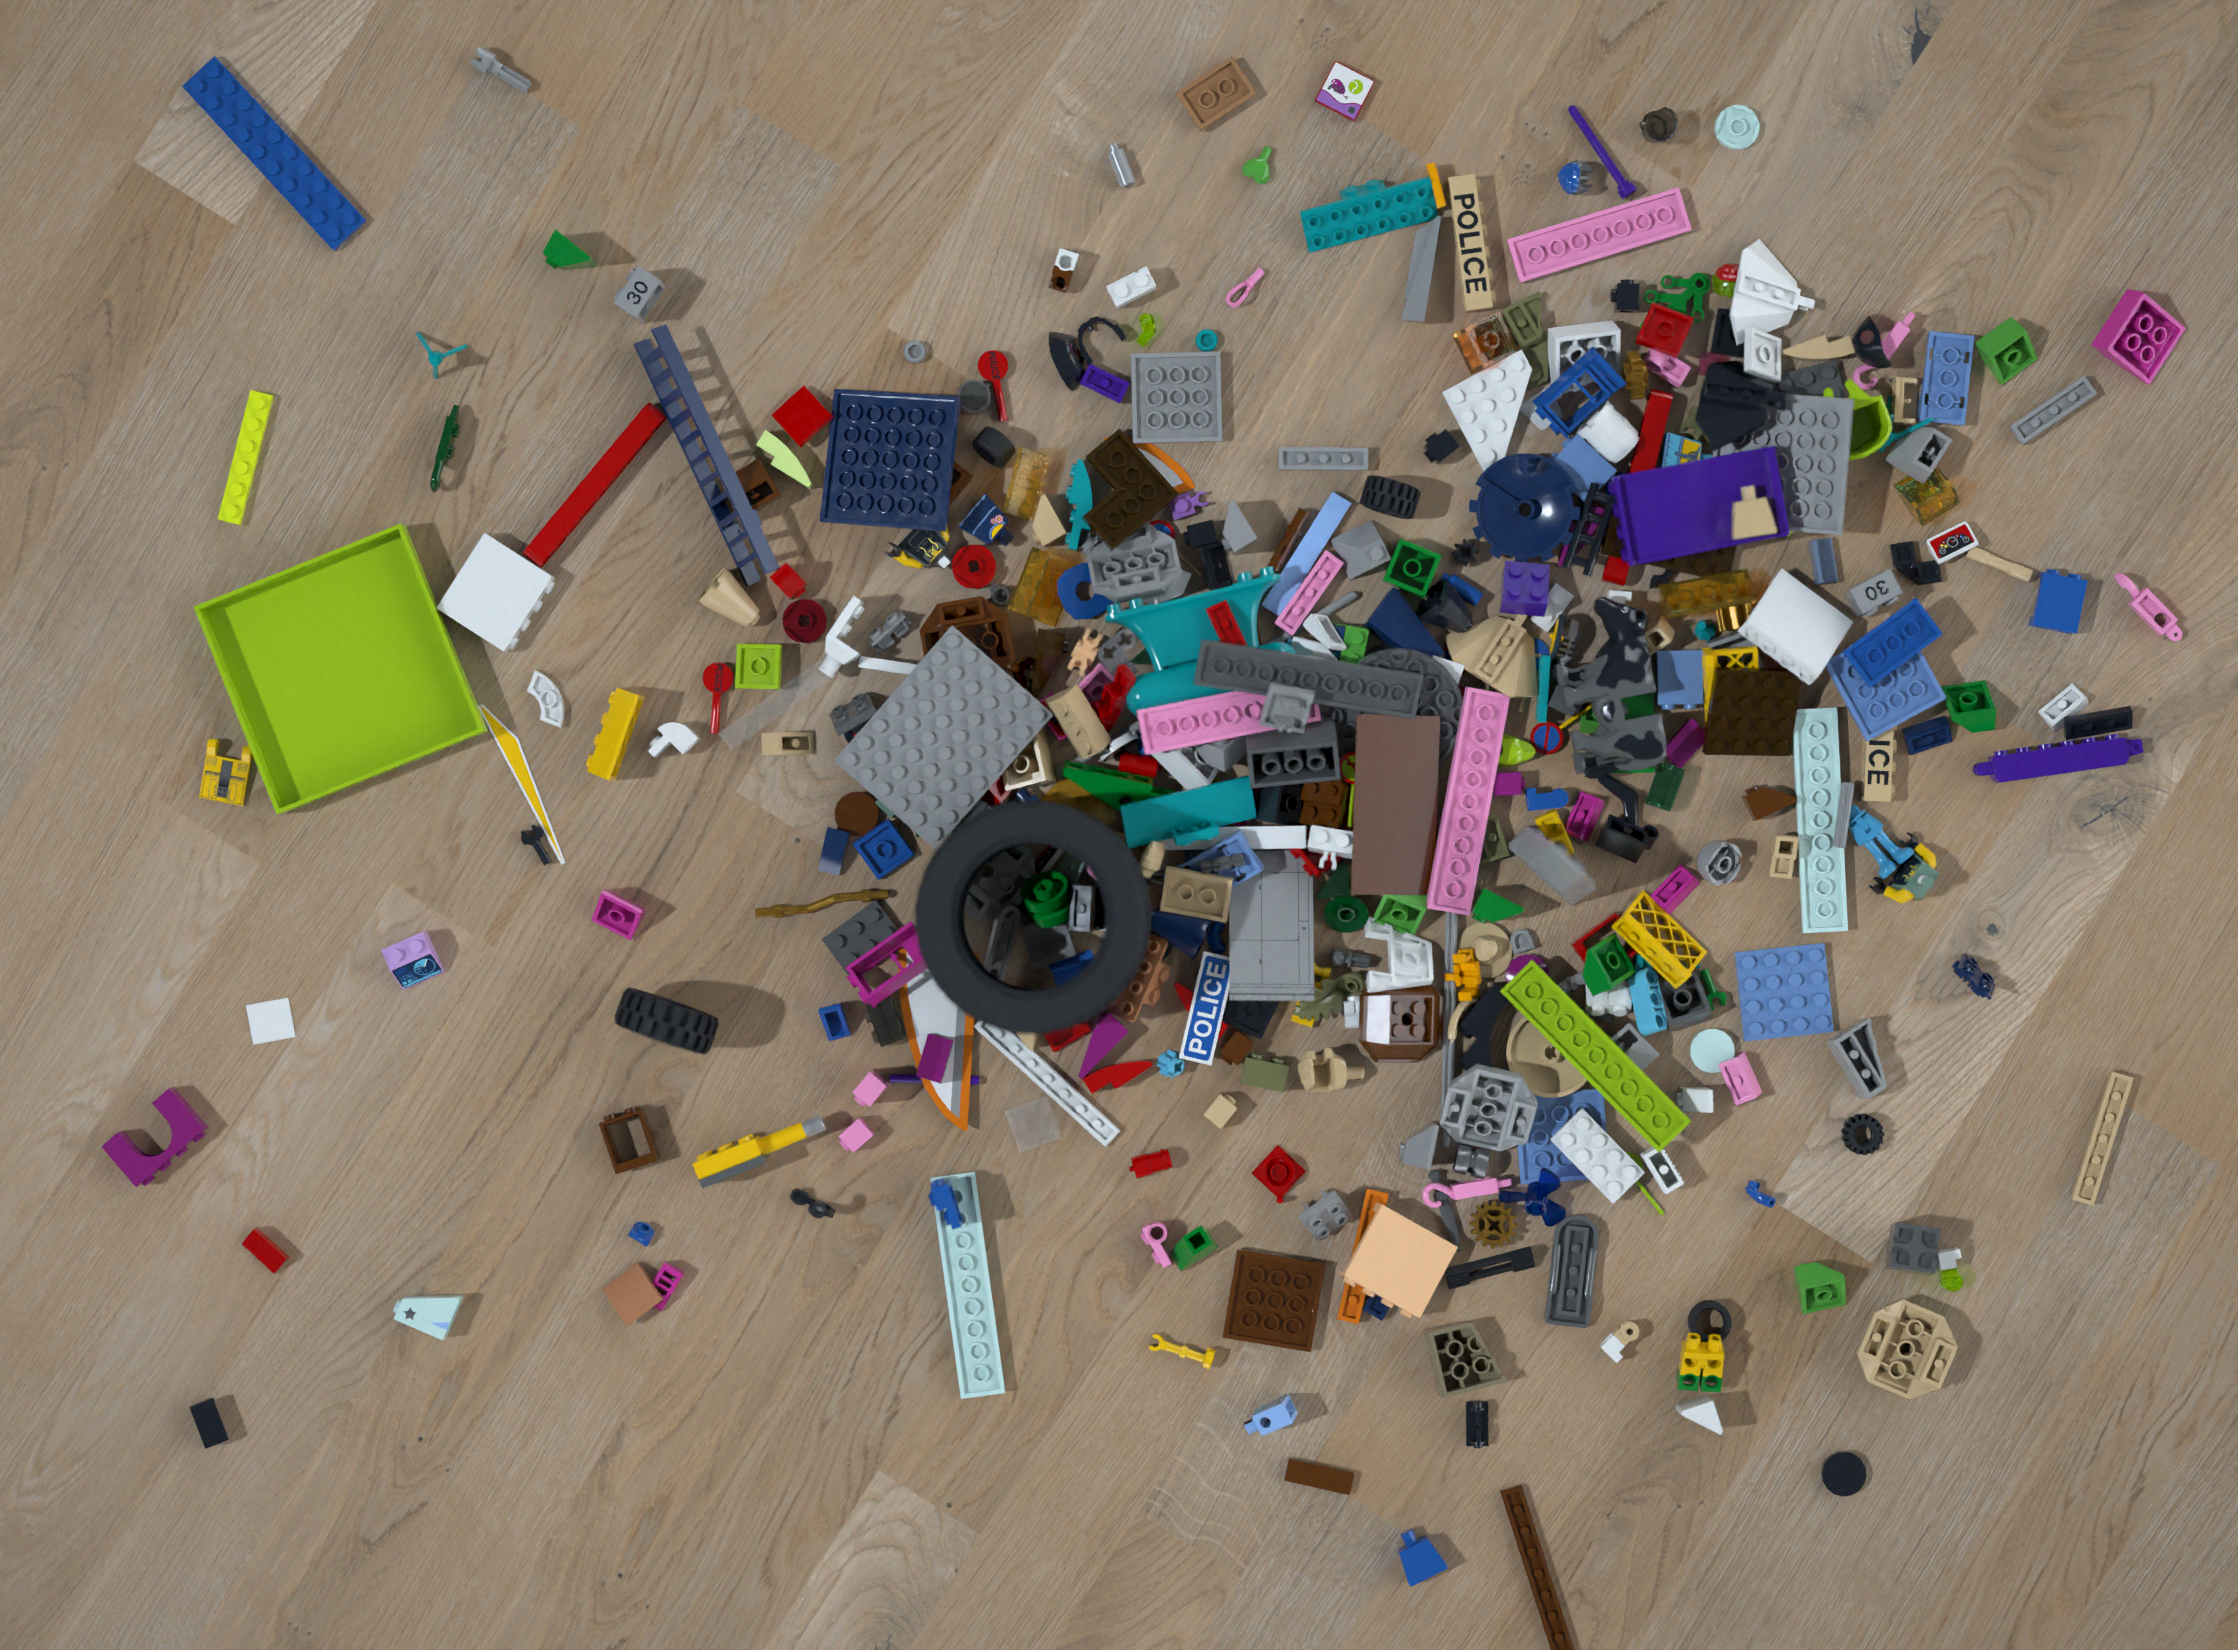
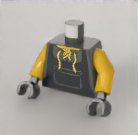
(922, 549)

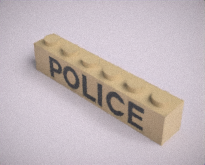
(1469, 243)
(1878, 767)

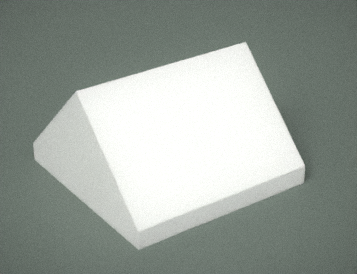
(1702, 1412)

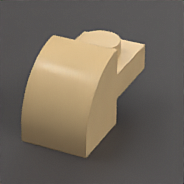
(1783, 855)

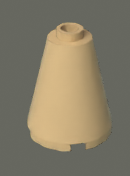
(729, 599)

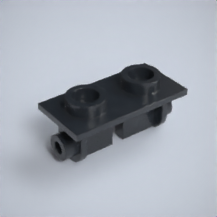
(1477, 1424)

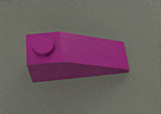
(1103, 1039)

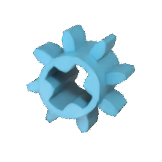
(1170, 1063)

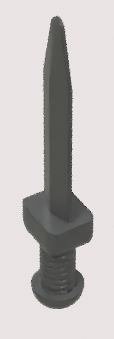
(1446, 1211)

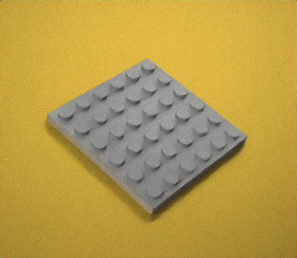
(1811, 458)

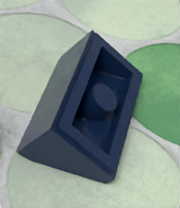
(1927, 735)

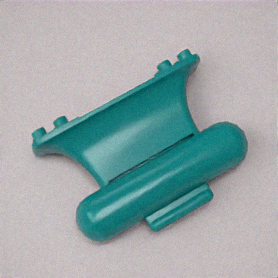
(1174, 635)

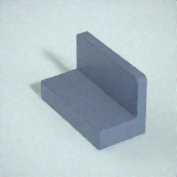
(1823, 561)

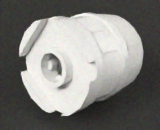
(1609, 433)

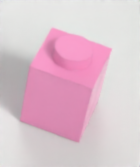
(855, 1135)

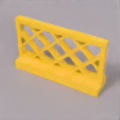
(1709, 661)
(1652, 948)

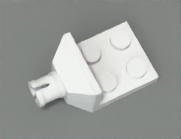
(837, 651)

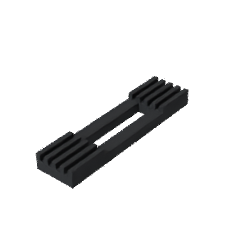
(1520, 1260)

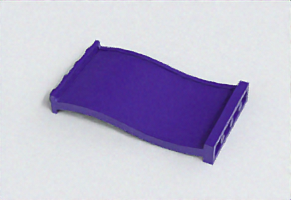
(1690, 504)

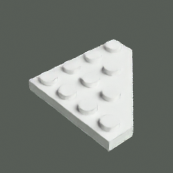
(1489, 406)

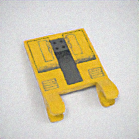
(225, 777)

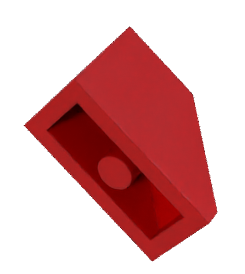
(789, 581)

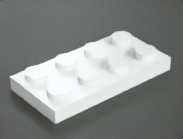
(1597, 1155)

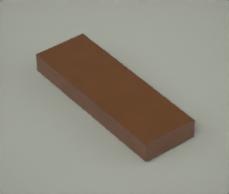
(1319, 1476)

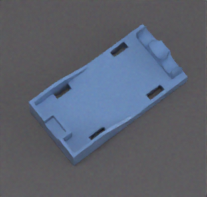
(1946, 378)
(1235, 844)

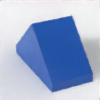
(834, 1021)

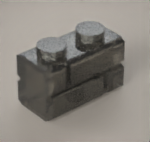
(885, 1021)

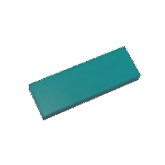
(1543, 686)

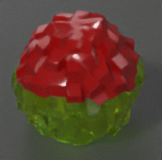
(1725, 280)

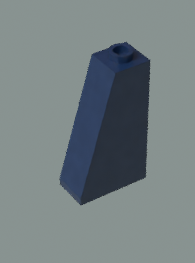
(1400, 627)

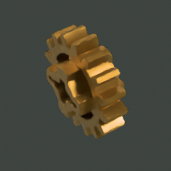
(1635, 375)
(1485, 1231)

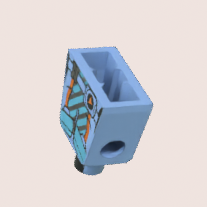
(1279, 1412)

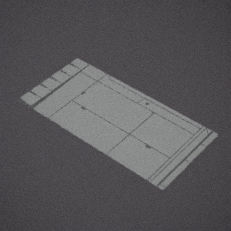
(1272, 931)

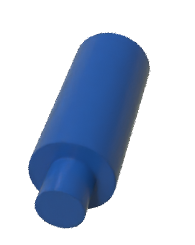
(1464, 589)

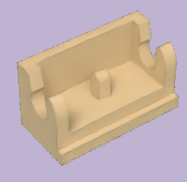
(1904, 400)

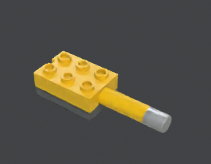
(751, 1151)

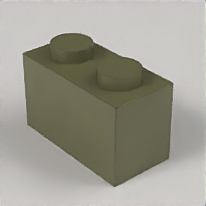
(1264, 1073)

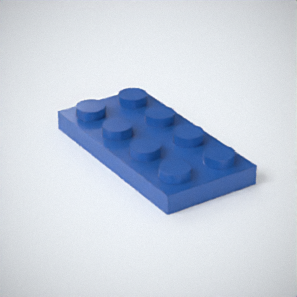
(1892, 642)

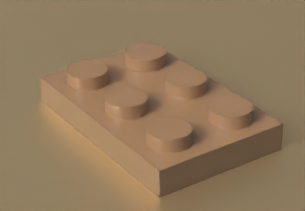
(1216, 93)

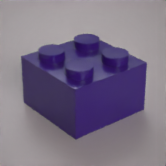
(1524, 588)

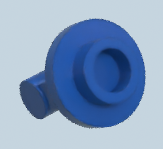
(642, 1233)

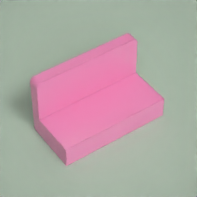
(1740, 1078)

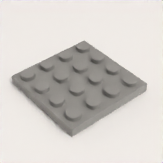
(1176, 397)

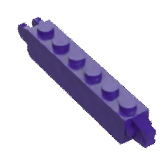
(2059, 760)

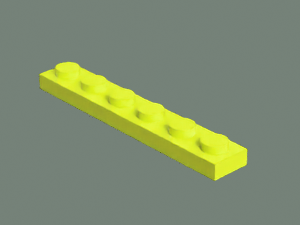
(245, 457)

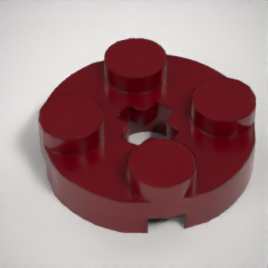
(817, 621)

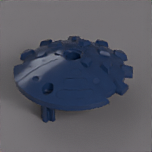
(1519, 481)

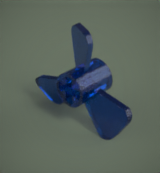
(1537, 1198)

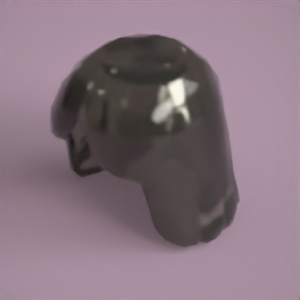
(1659, 125)

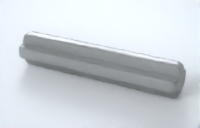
(1843, 815)

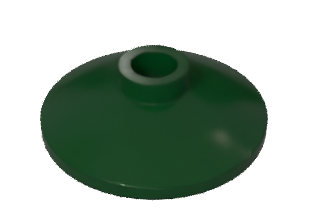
(1346, 920)

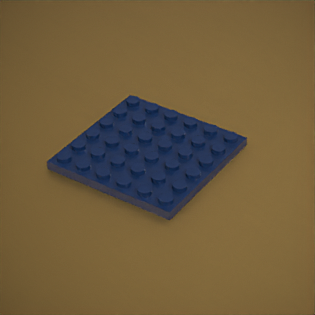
(890, 459)

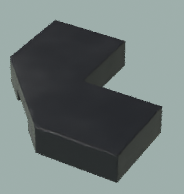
(1905, 562)

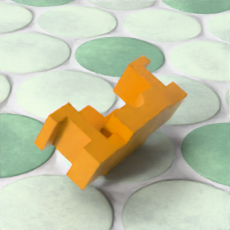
(1465, 972)

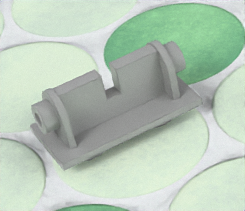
(881, 635)

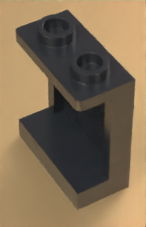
(1086, 908)

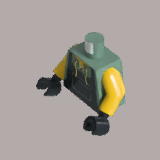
(1913, 877)

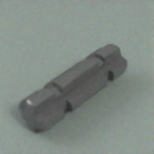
(1222, 863)

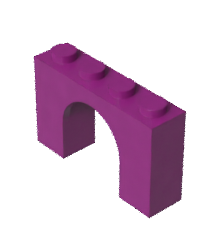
(185, 1128)

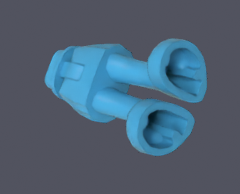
(1865, 828)

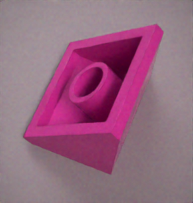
(618, 914)

